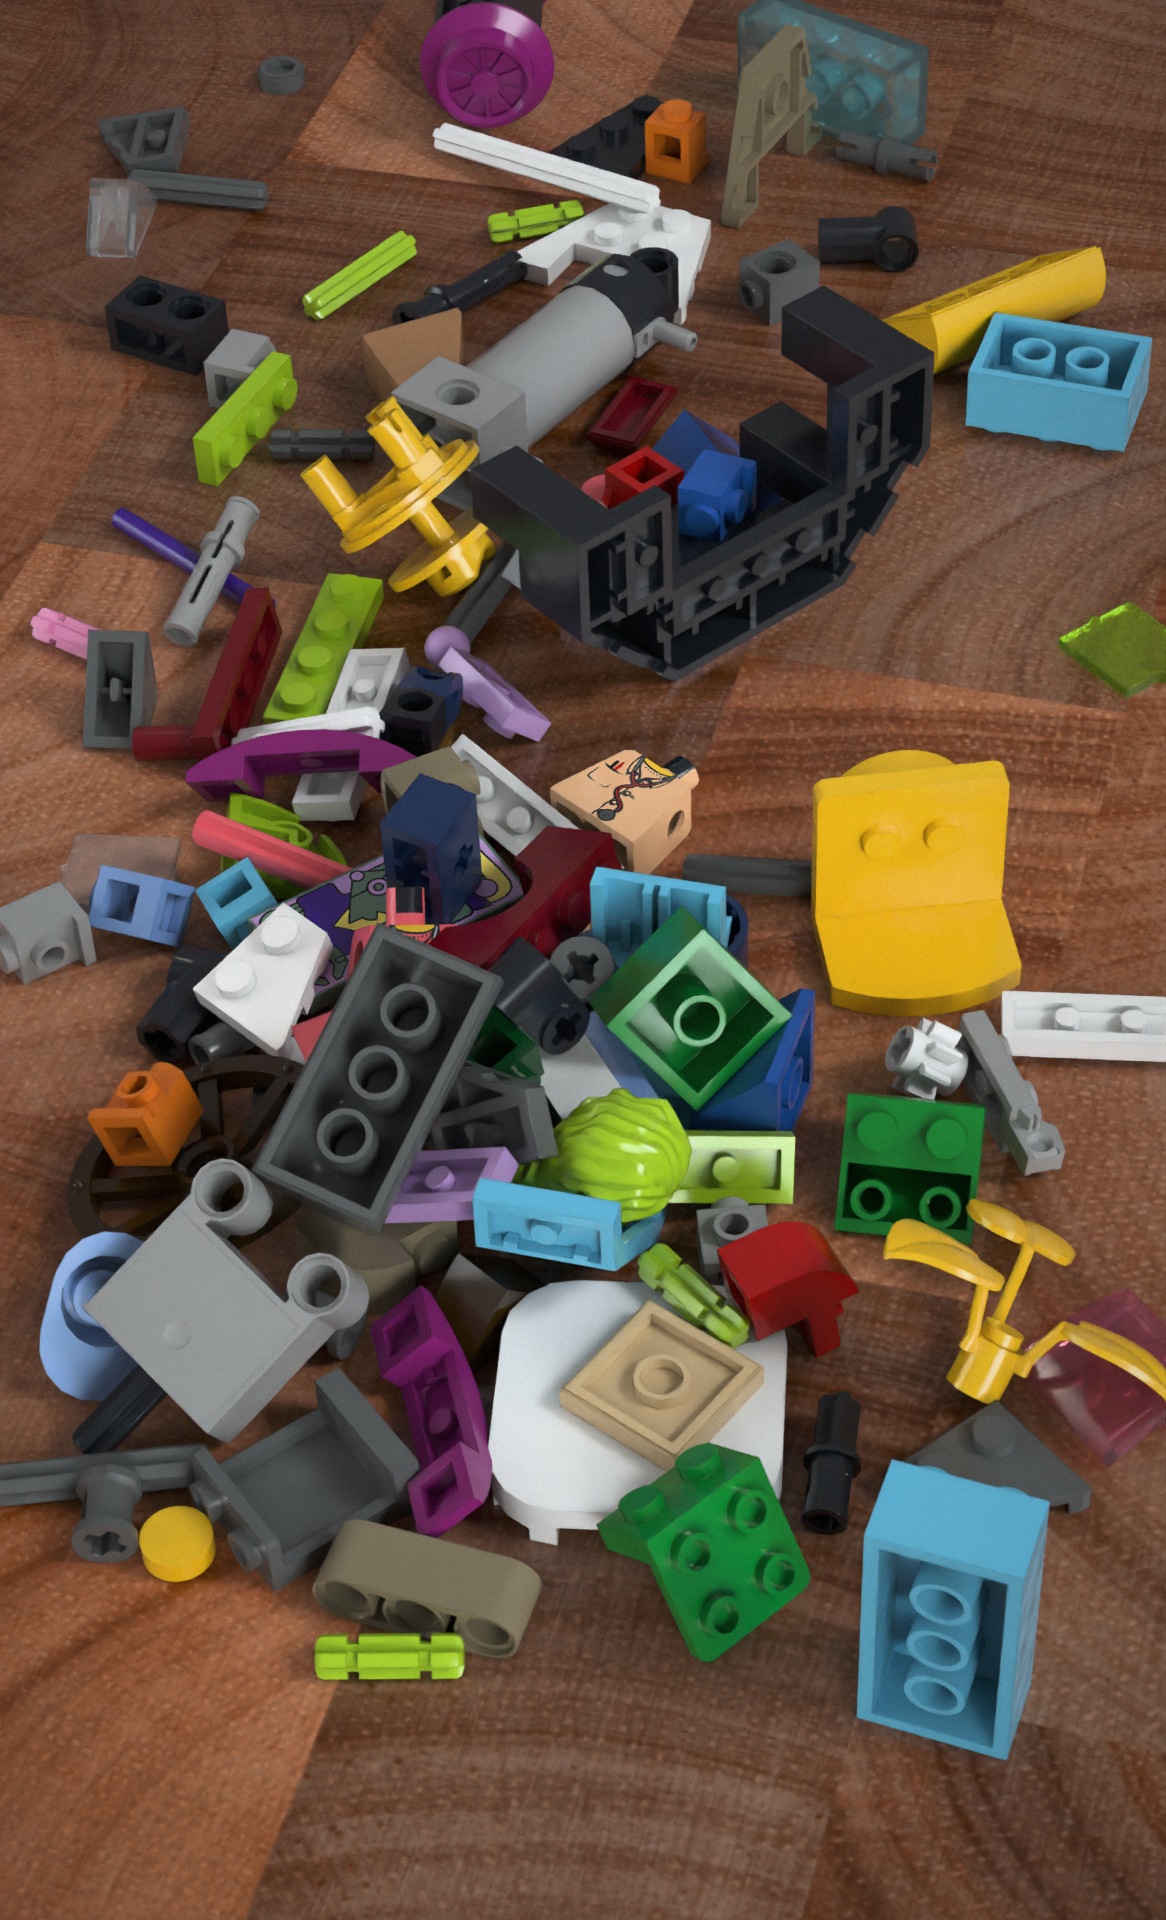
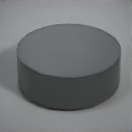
(281, 75)

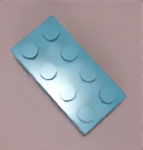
(950, 1607)

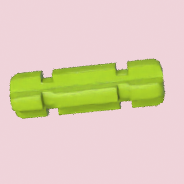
(533, 221)
(693, 1296)
(389, 1656)

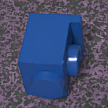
(716, 495)

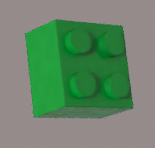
(689, 1008)

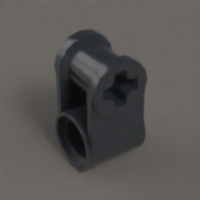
(539, 998)

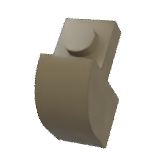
(384, 1260)

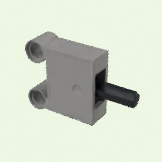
(209, 1319)

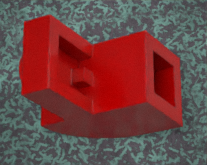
(786, 1279)

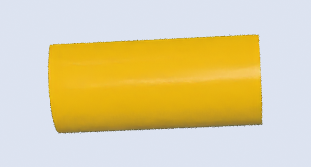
(1039, 288)

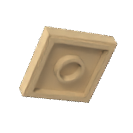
(661, 1386)

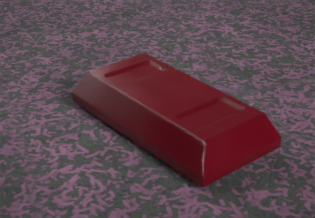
(631, 415)

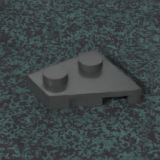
(148, 139)
(1004, 1453)

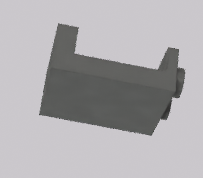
(305, 1481)

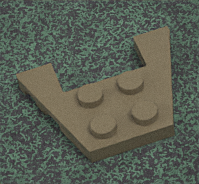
(769, 104)

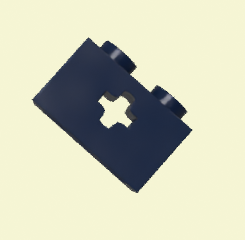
(434, 845)

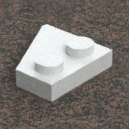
(269, 980)

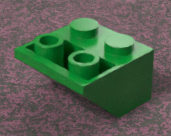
(909, 1163)

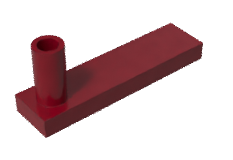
(231, 691)

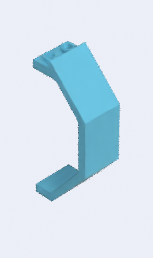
(573, 1226)

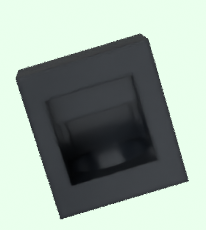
(422, 710)

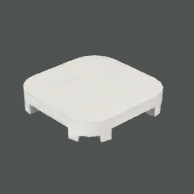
(559, 1468)

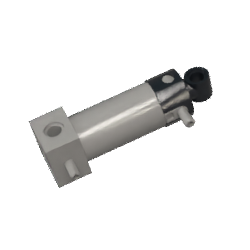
(550, 361)

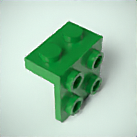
(712, 1545)

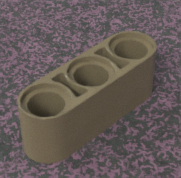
(427, 1587)

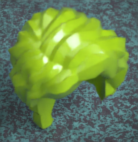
(616, 1152)

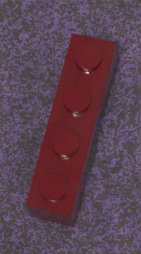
(556, 900)

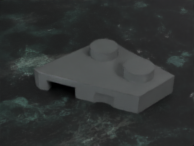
(495, 1111)

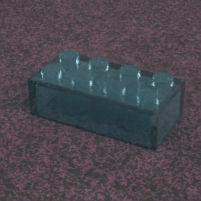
(859, 72)

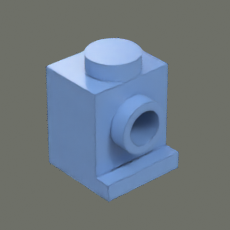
(140, 905)

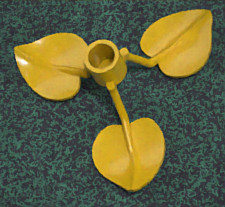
(993, 1350)

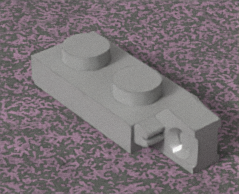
(1011, 1102)

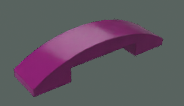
(246, 764)
(442, 1408)

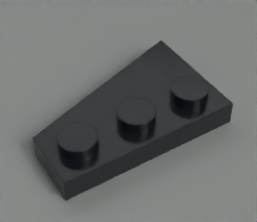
(614, 141)

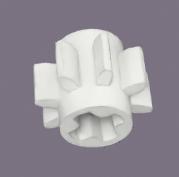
(926, 1060)

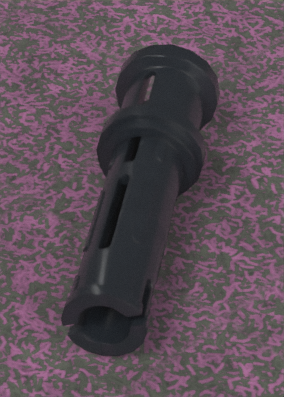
(464, 292)

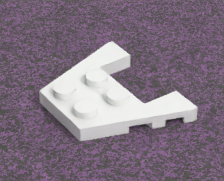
(622, 232)

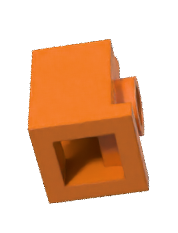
(677, 133)
(147, 1117)

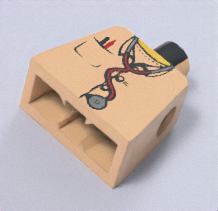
(635, 802)

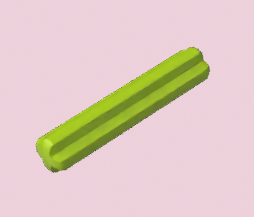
(359, 276)

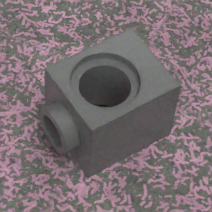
(776, 279)

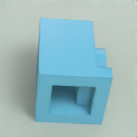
(234, 898)

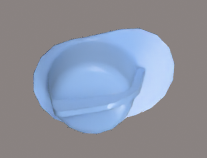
(72, 1343)

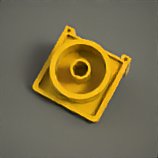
(912, 885)

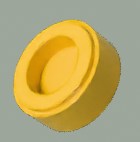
(177, 1543)

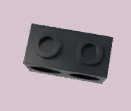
(166, 324)

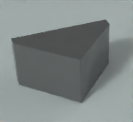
(119, 688)

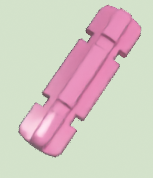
(68, 634)

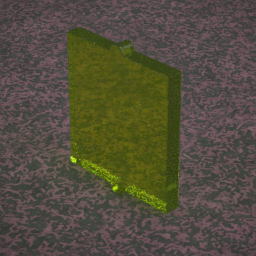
(1121, 648)

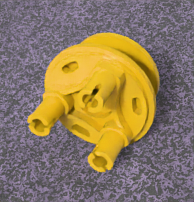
(403, 494)

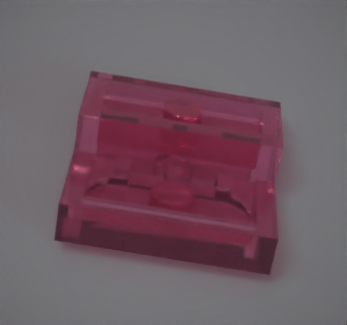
(1096, 1397)

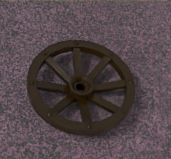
(208, 1080)

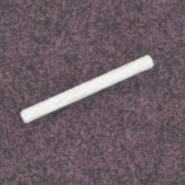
(547, 168)

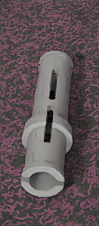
(220, 554)

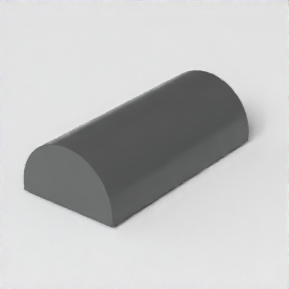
(377, 1079)

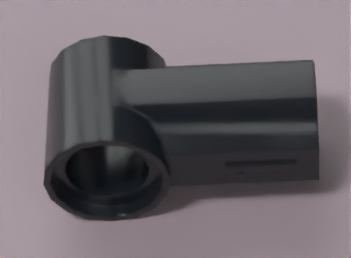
(867, 240)
(177, 1011)

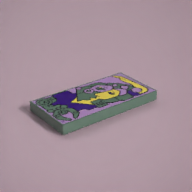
(360, 901)

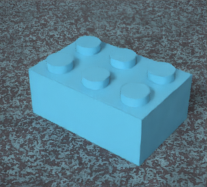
(1058, 382)

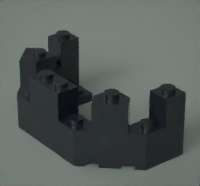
(684, 600)

